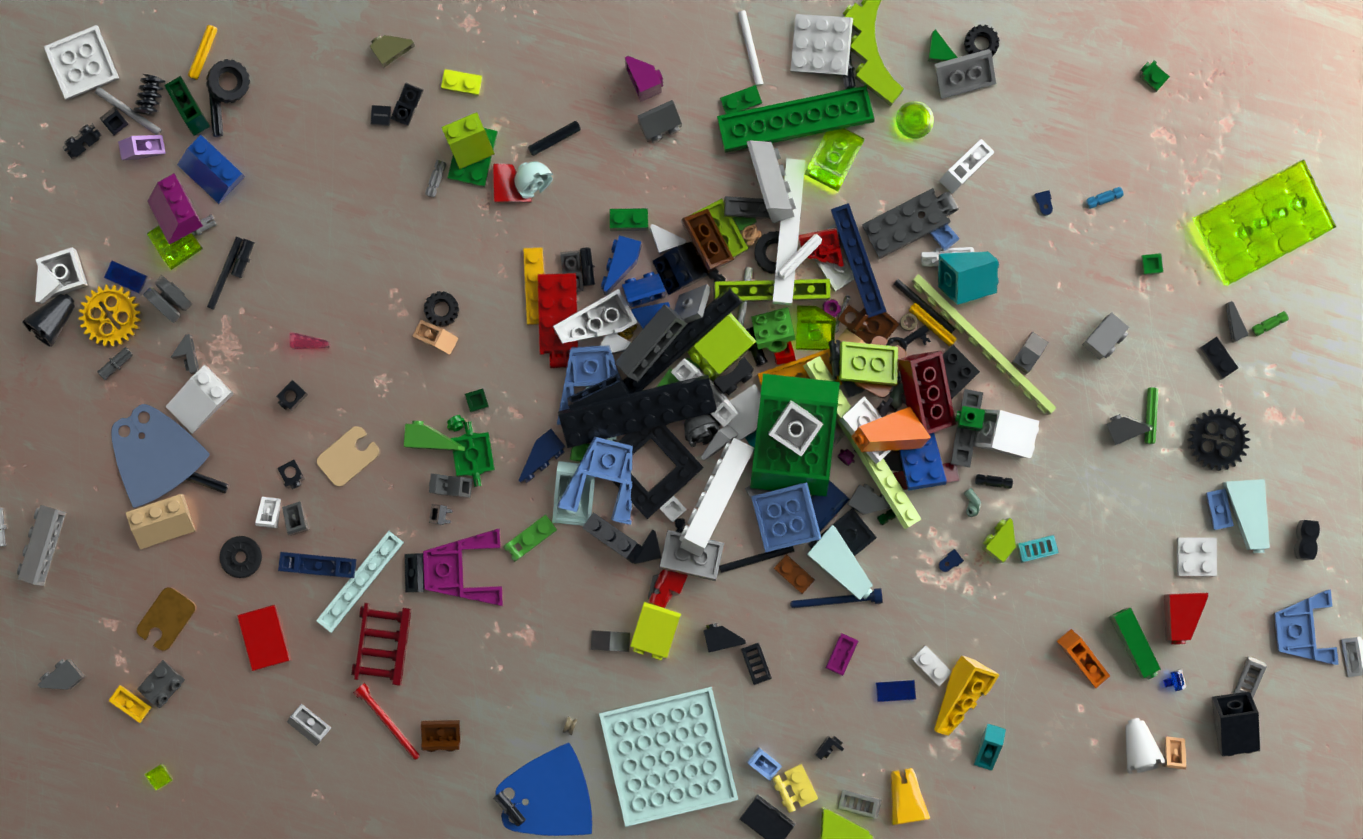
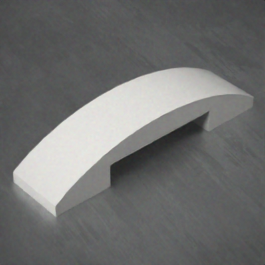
(725, 410)

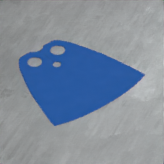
(555, 794)

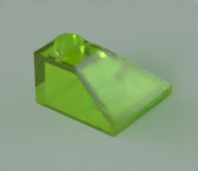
(814, 328)

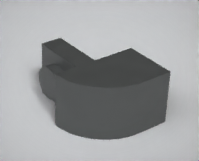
(450, 485)

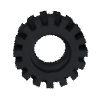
(981, 31)
(441, 320)

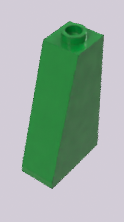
(1135, 643)

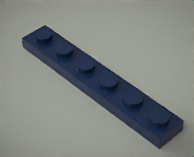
(858, 260)

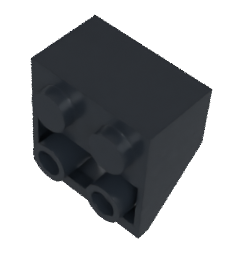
(679, 268)

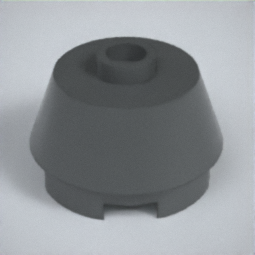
(701, 429)

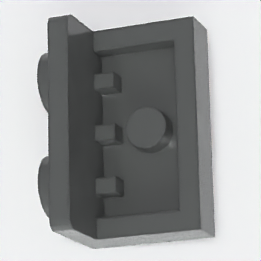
(161, 684)

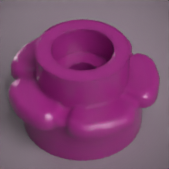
(832, 303)
(846, 456)

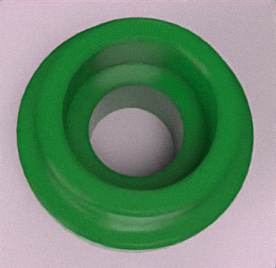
(455, 423)

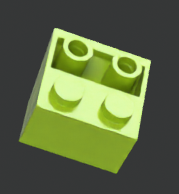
(1001, 542)

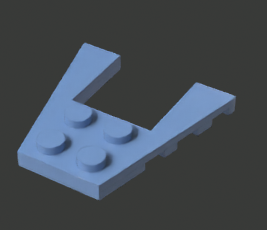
(586, 368)
(606, 461)

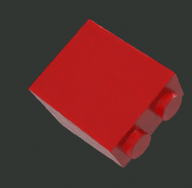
(1182, 615)

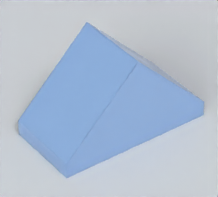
(764, 764)

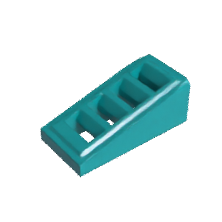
(1022, 552)

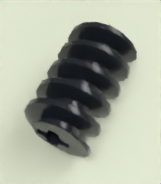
(149, 95)

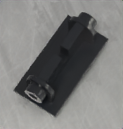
(86, 135)

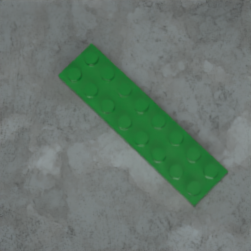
(796, 118)

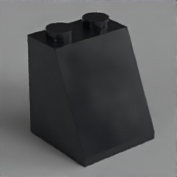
(1236, 723)

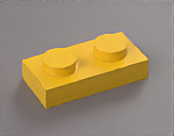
(130, 703)

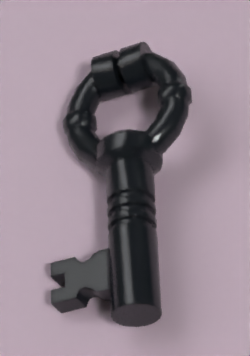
(903, 342)

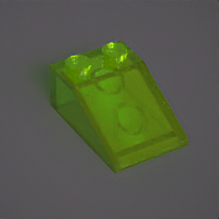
(834, 157)

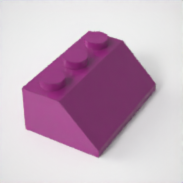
(644, 78)
(173, 209)

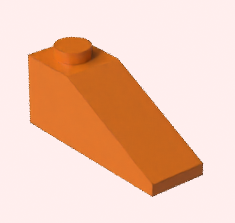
(1083, 658)

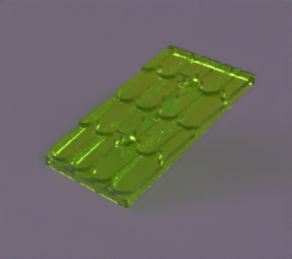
(1264, 222)

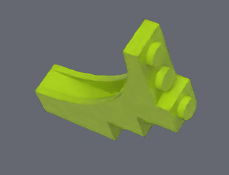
(873, 72)

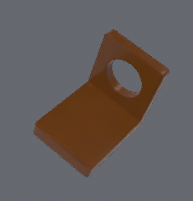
(860, 322)

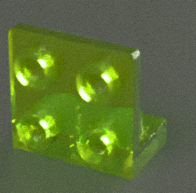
(176, 252)

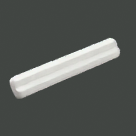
(799, 256)

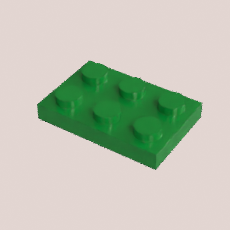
(475, 173)

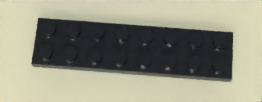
(637, 411)

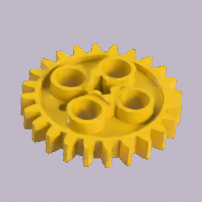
(123, 305)

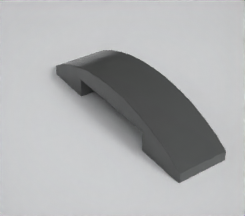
(965, 438)

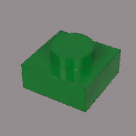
(1152, 264)

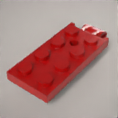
(556, 302)

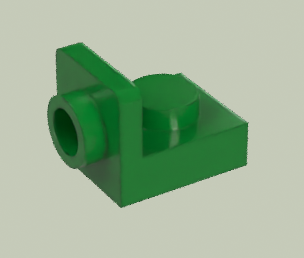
(1153, 75)

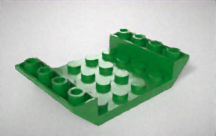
(776, 464)

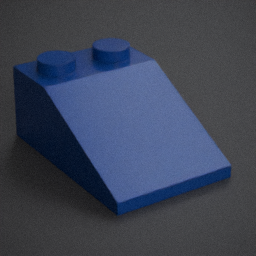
(643, 290)

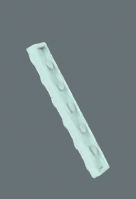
(363, 579)

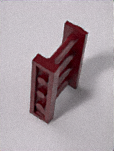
(399, 636)

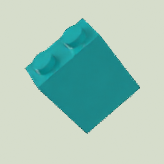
(967, 275)

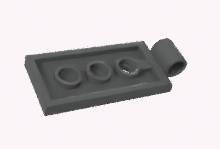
(903, 226)

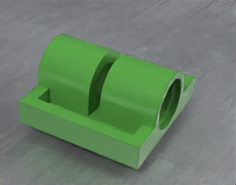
(773, 329)

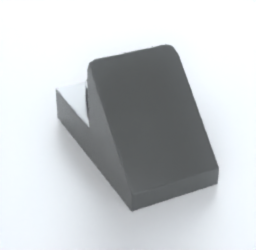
(187, 349)

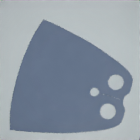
(159, 460)

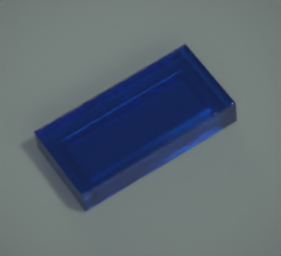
(895, 690)

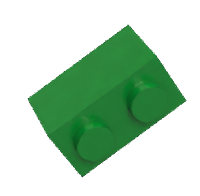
(628, 219)

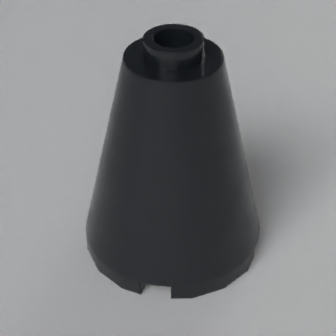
(50, 319)

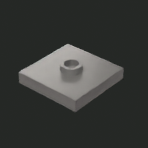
(693, 303)

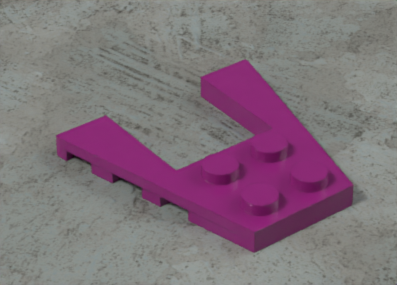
(445, 571)

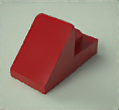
(785, 356)

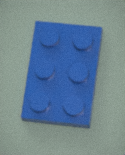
(923, 466)

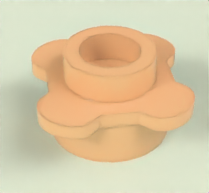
(751, 234)

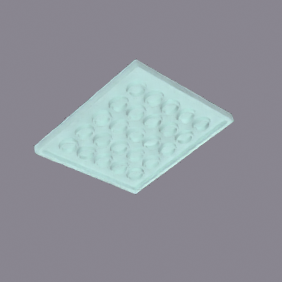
(668, 756)

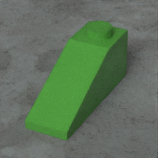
(425, 437)

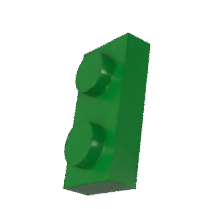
(741, 100)

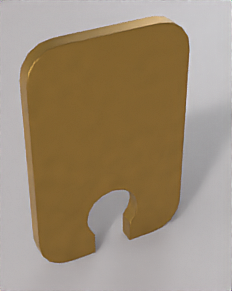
(169, 614)

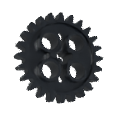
(1222, 423)

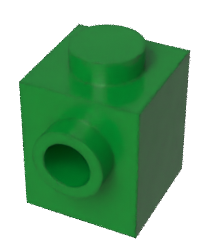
(970, 418)

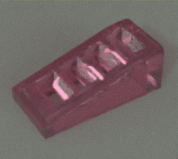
(300, 341)

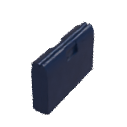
(829, 506)

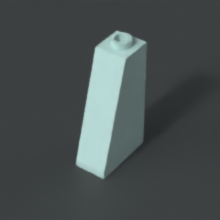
(1250, 511)
(839, 562)

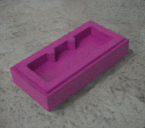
(842, 654)

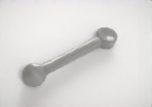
(846, 300)

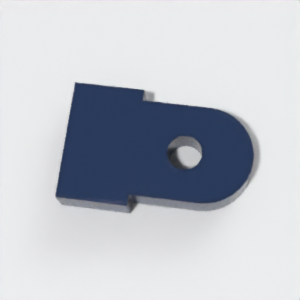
(1042, 199)
(953, 559)

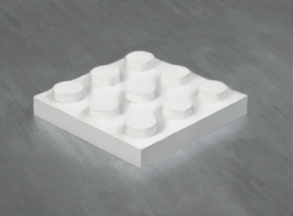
(821, 44)
(81, 62)

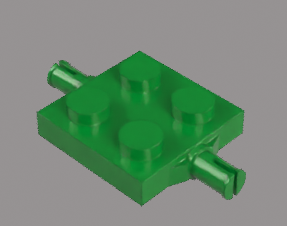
(477, 454)

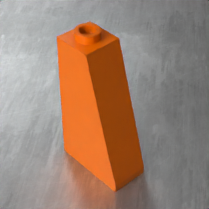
(892, 432)

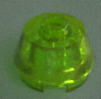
(914, 119)

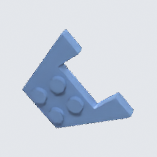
(1296, 629)

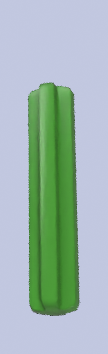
(1151, 414)

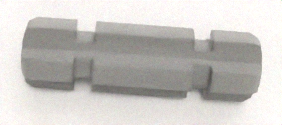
(435, 178)

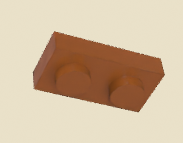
(794, 574)

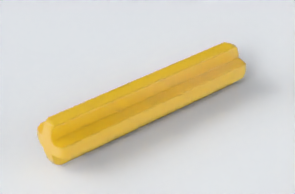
(202, 52)
(932, 324)

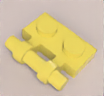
(800, 785)

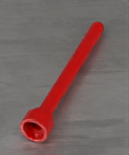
(363, 693)

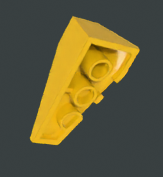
(966, 685)

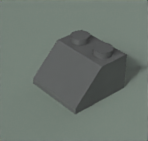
(660, 121)

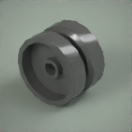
(167, 298)

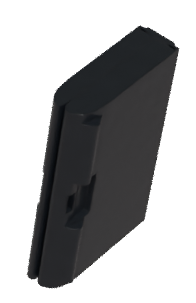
(767, 820)

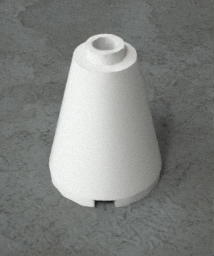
(1141, 748)

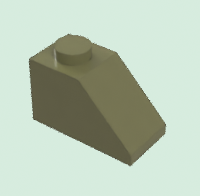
(390, 48)

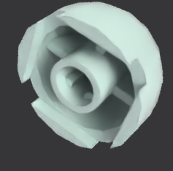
(532, 177)

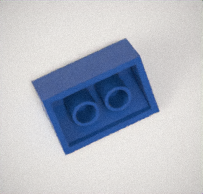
(210, 169)

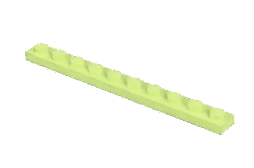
(977, 339)
(880, 472)

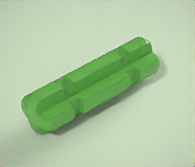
(1270, 323)

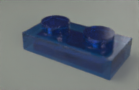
(125, 277)

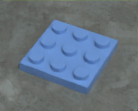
(786, 517)

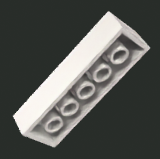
(718, 493)

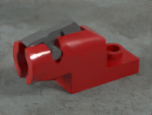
(663, 586)

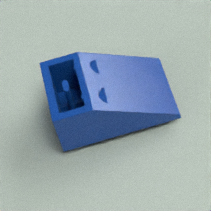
(624, 259)

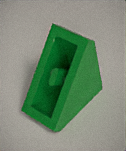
(939, 49)

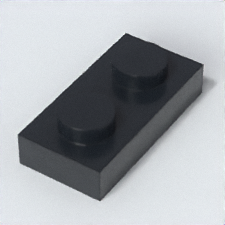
(1219, 357)
(414, 573)

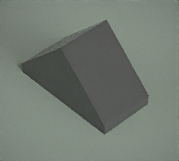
(295, 518)
(610, 641)

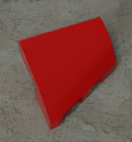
(505, 186)
(828, 250)

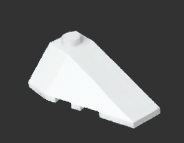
(600, 318)

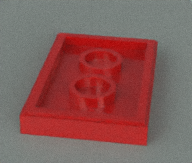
(263, 637)

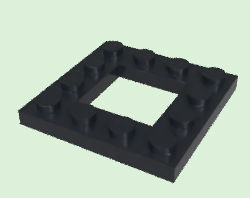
(686, 468)

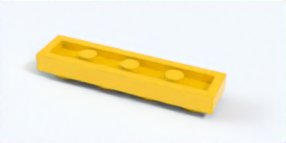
(532, 267)

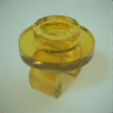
(628, 333)

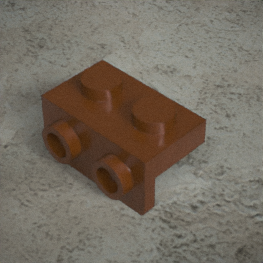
(440, 735)

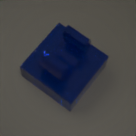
(1176, 680)

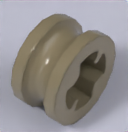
(913, 325)
(570, 725)

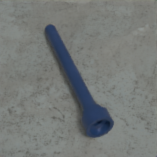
(875, 596)

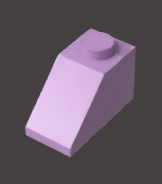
(141, 147)

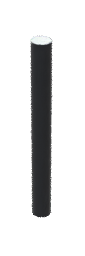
(225, 272)
(916, 299)
(755, 559)

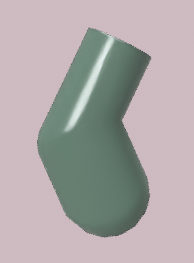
(896, 396)
(974, 503)

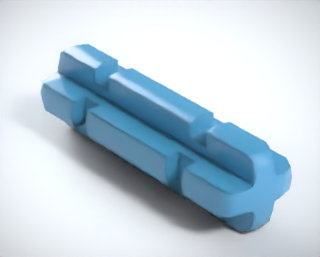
(1104, 197)

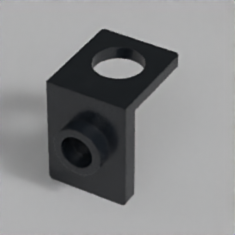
(885, 407)
(295, 481)

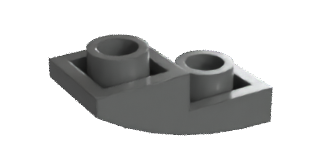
(571, 264)

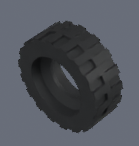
(225, 95)
(760, 251)

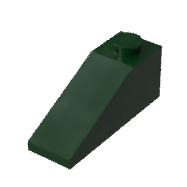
(187, 106)

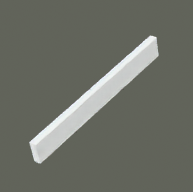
(789, 232)

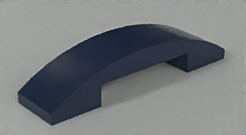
(317, 565)

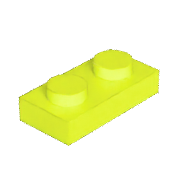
(461, 82)

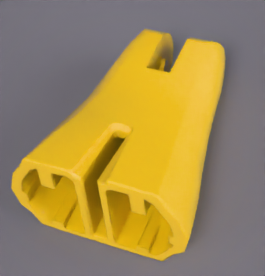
(907, 799)

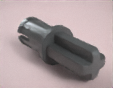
(115, 363)

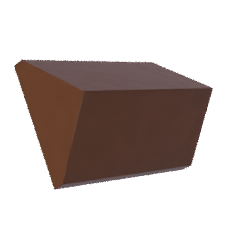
(707, 240)

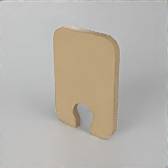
(344, 460)

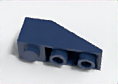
(543, 451)

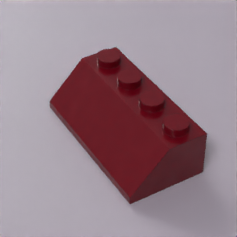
(927, 390)

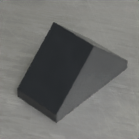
(651, 549)

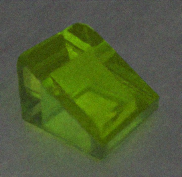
(158, 776)

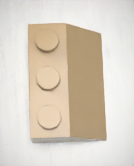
(160, 521)

